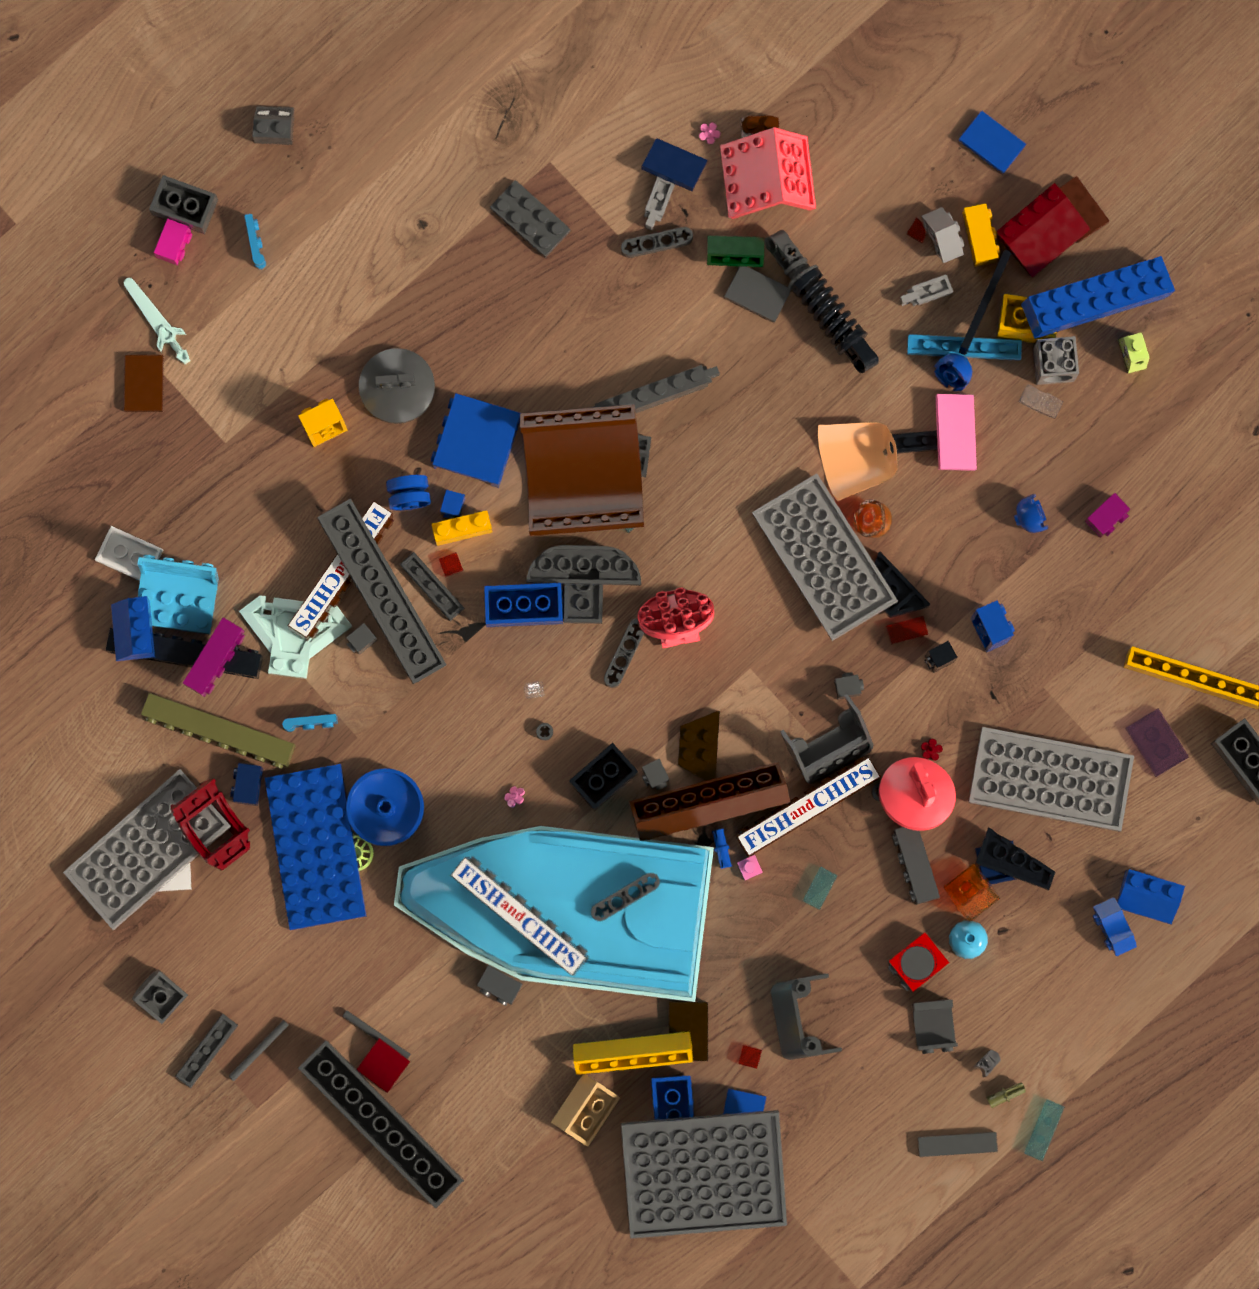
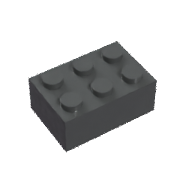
(183, 204)

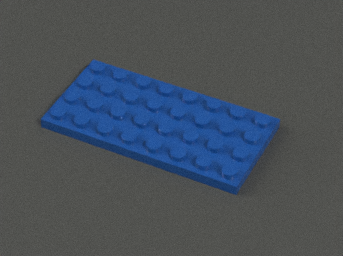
(315, 847)

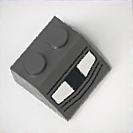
(273, 125)

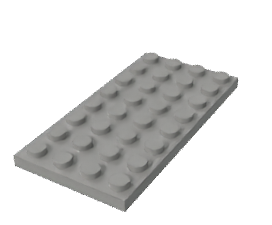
(824, 557)
(1051, 779)
(142, 852)

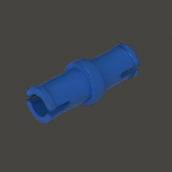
(721, 848)

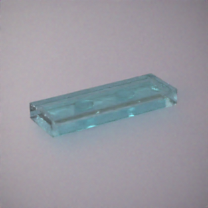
(1044, 1130)

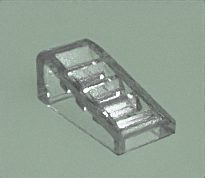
(534, 689)

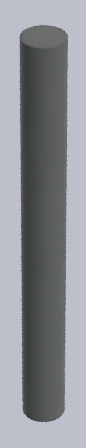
(374, 1033)
(258, 1050)

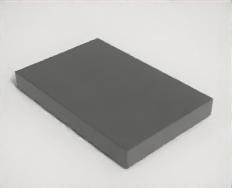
(757, 293)

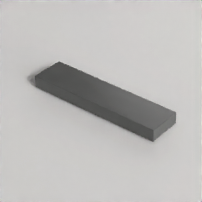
(432, 586)
(206, 1050)
(957, 1144)

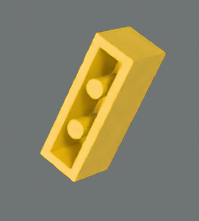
(981, 234)
(462, 528)

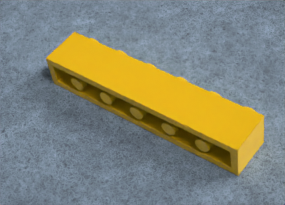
(632, 1053)

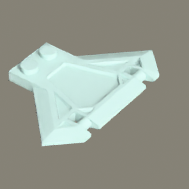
(288, 651)

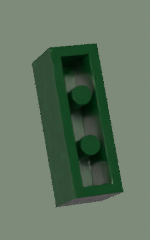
(735, 251)

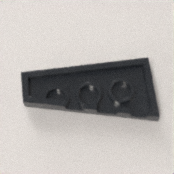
(1006, 858)

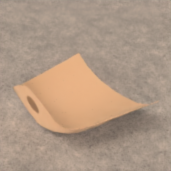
(855, 456)

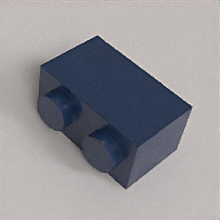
(247, 784)

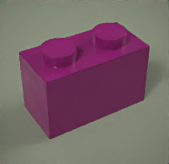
(1107, 515)

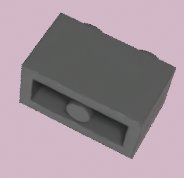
(499, 985)

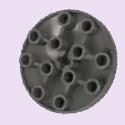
(396, 386)

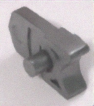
(988, 1062)

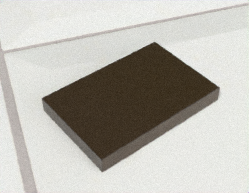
(691, 1018)

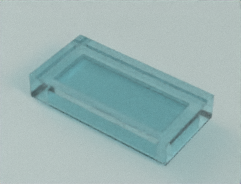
(820, 888)

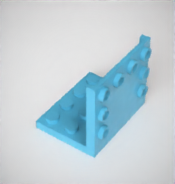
(179, 593)

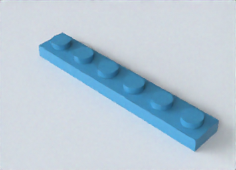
(979, 348)

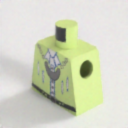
(1134, 351)

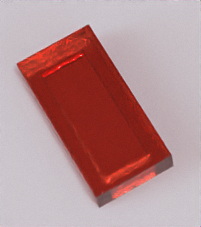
(907, 630)

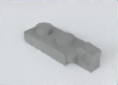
(658, 201)
(927, 291)

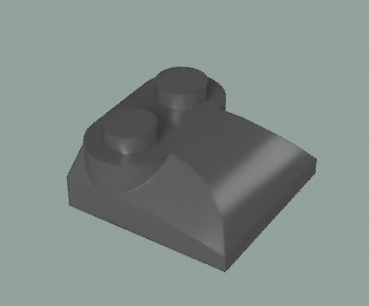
(159, 996)

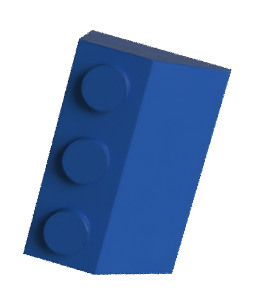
(132, 629)
(1150, 896)

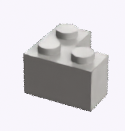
(944, 234)

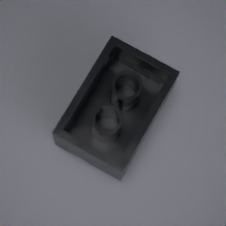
(603, 777)

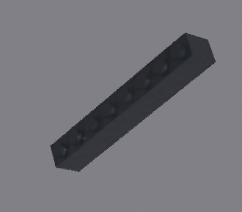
(186, 653)

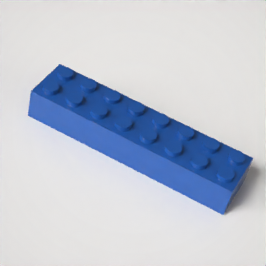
(1097, 297)

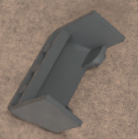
(832, 749)
(788, 1020)

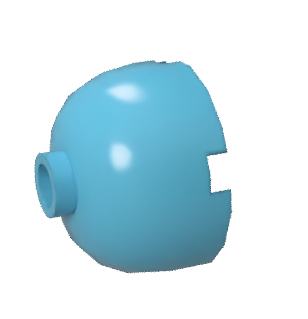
(968, 939)

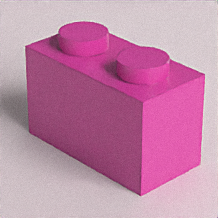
(172, 242)

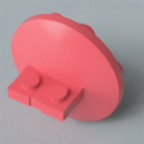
(676, 617)
(917, 793)

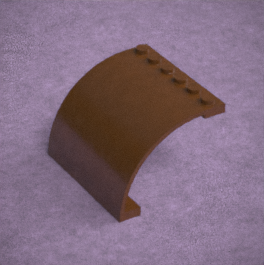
(583, 470)

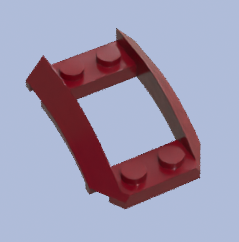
(197, 801)

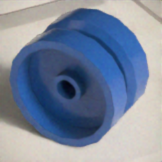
(408, 492)

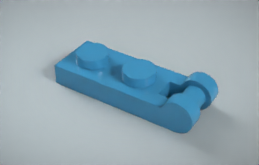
(255, 242)
(309, 722)

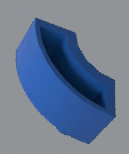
(1114, 927)

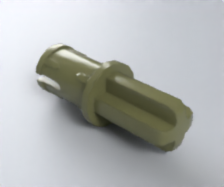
(1006, 1094)

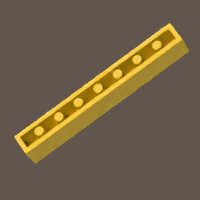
(1192, 677)

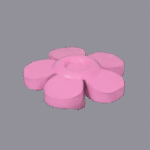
(709, 133)
(515, 796)

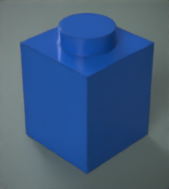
(452, 504)

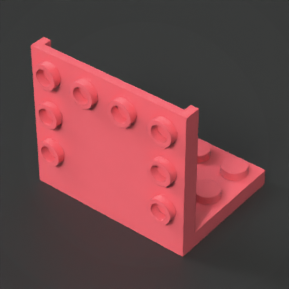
(767, 172)

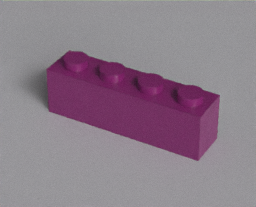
(213, 657)

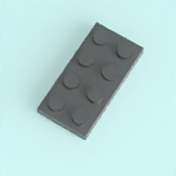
(530, 218)

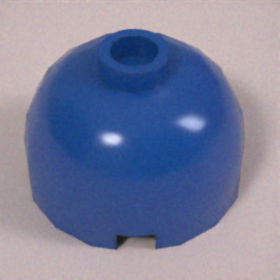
(954, 370)
(1030, 515)

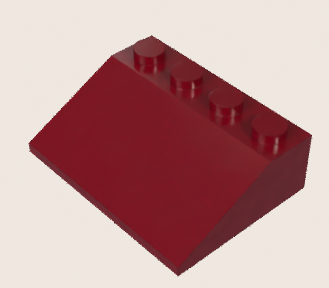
(1042, 230)

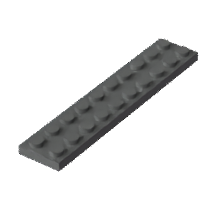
(381, 591)

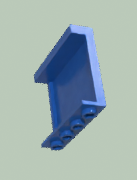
(476, 439)

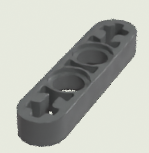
(657, 244)
(622, 652)
(623, 894)

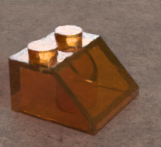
(971, 892)

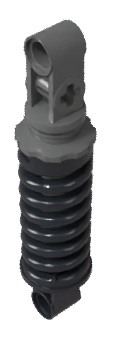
(808, 286)

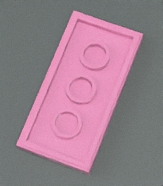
(956, 432)

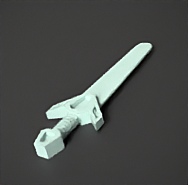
(165, 332)

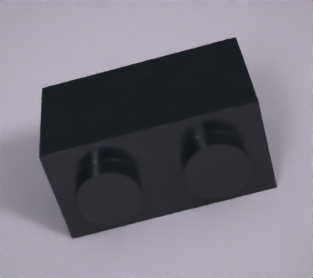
(940, 657)

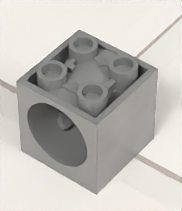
(1055, 360)

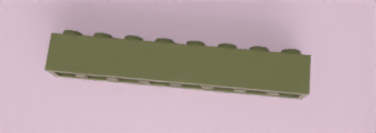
(218, 730)

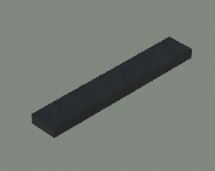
(984, 302)

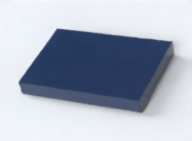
(674, 164)

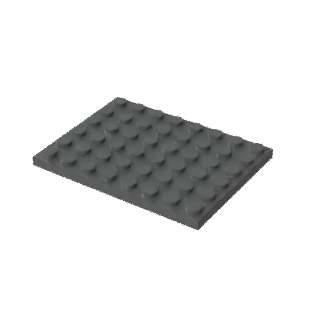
(704, 1174)

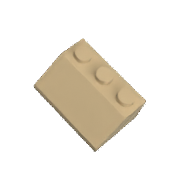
(585, 1109)

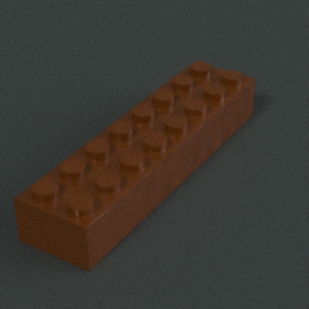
(709, 801)

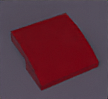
(383, 1065)

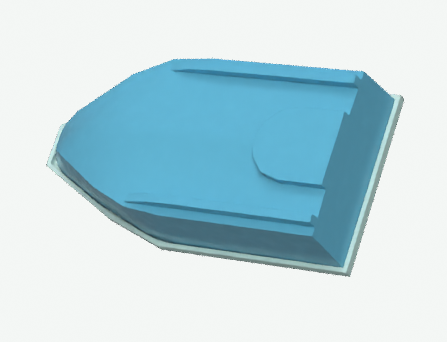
(563, 873)

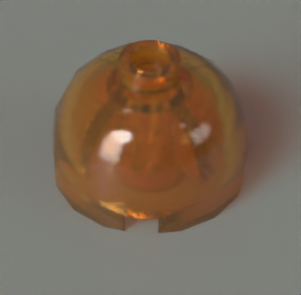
(872, 519)

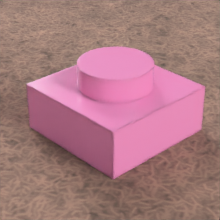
(749, 867)

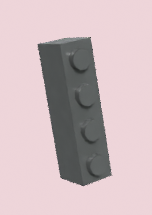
(916, 865)

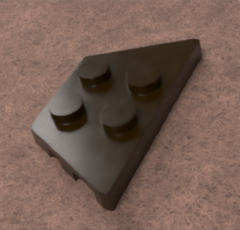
(699, 746)

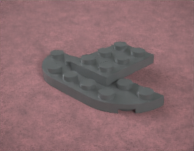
(584, 574)

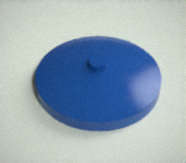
(385, 807)

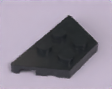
(907, 595)

